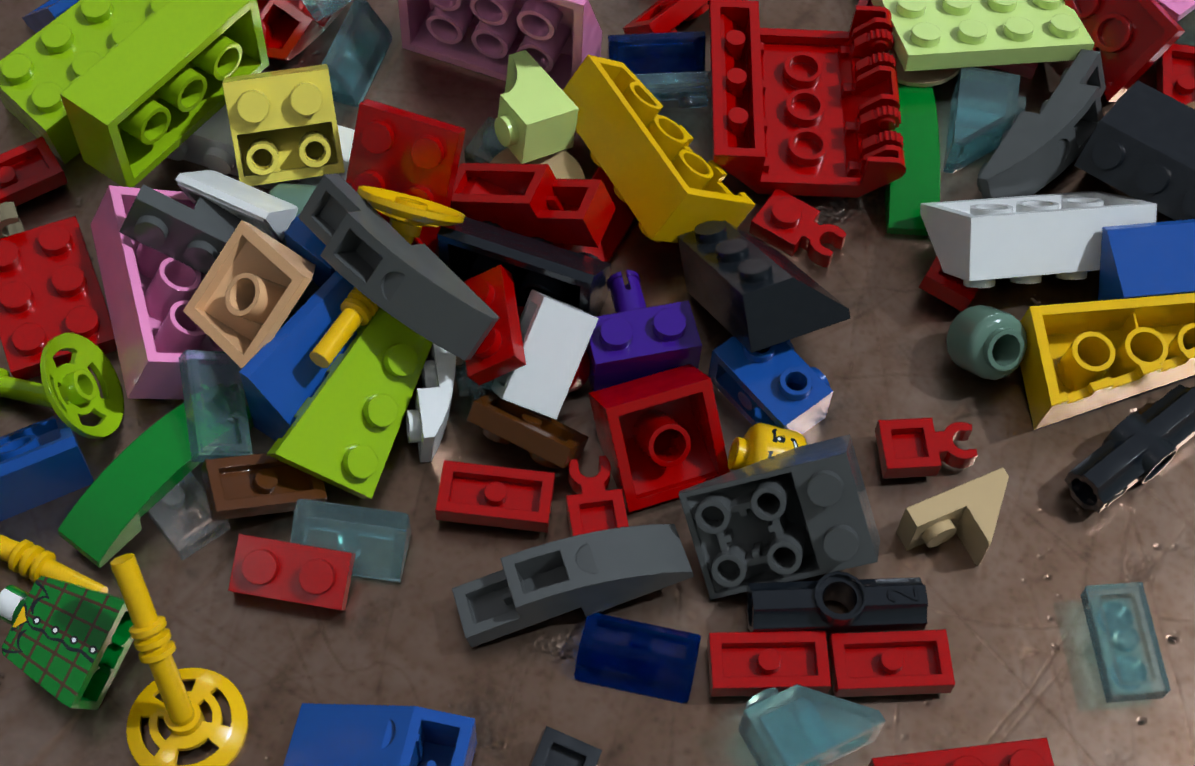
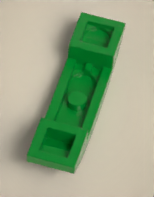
(922, 162)
(129, 487)

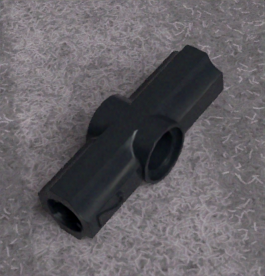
(1134, 450)
(871, 605)

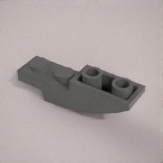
(1048, 141)
(186, 233)
(392, 273)
(571, 573)

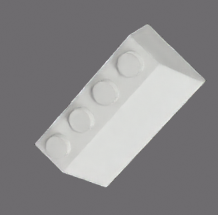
(1027, 234)

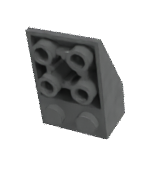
(782, 518)

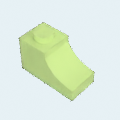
(534, 111)

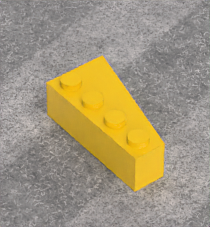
(648, 154)
(1104, 352)

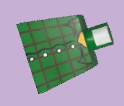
(66, 638)

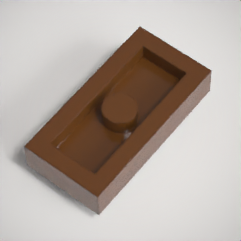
(545, 438)
(256, 486)

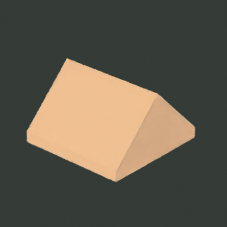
(249, 292)

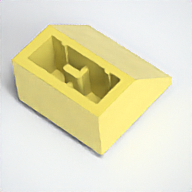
(283, 125)

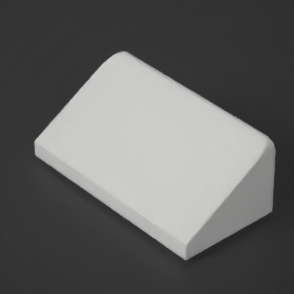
(244, 201)

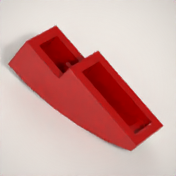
(534, 202)

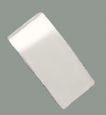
(433, 402)

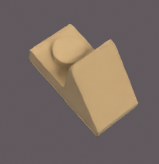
(964, 510)

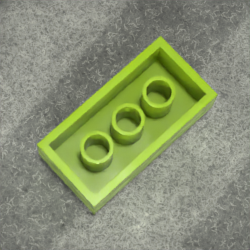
(58, 54)
(162, 84)

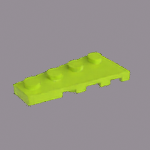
(358, 408)

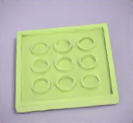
(984, 32)

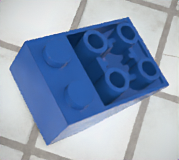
(380, 736)

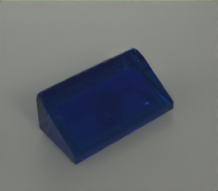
(659, 52)
(637, 657)

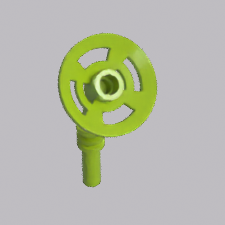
(72, 387)

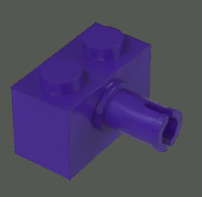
(640, 338)

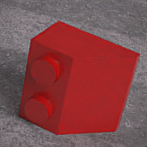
(660, 434)

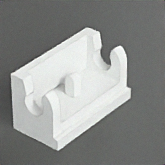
(553, 348)

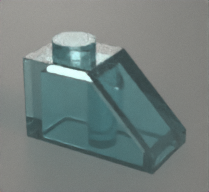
(980, 112)
(805, 727)

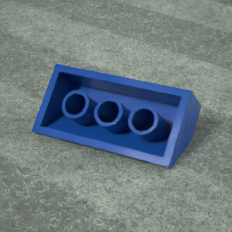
(282, 371)

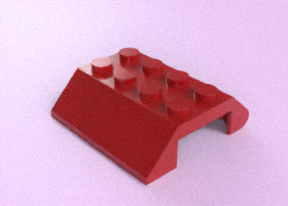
(805, 104)

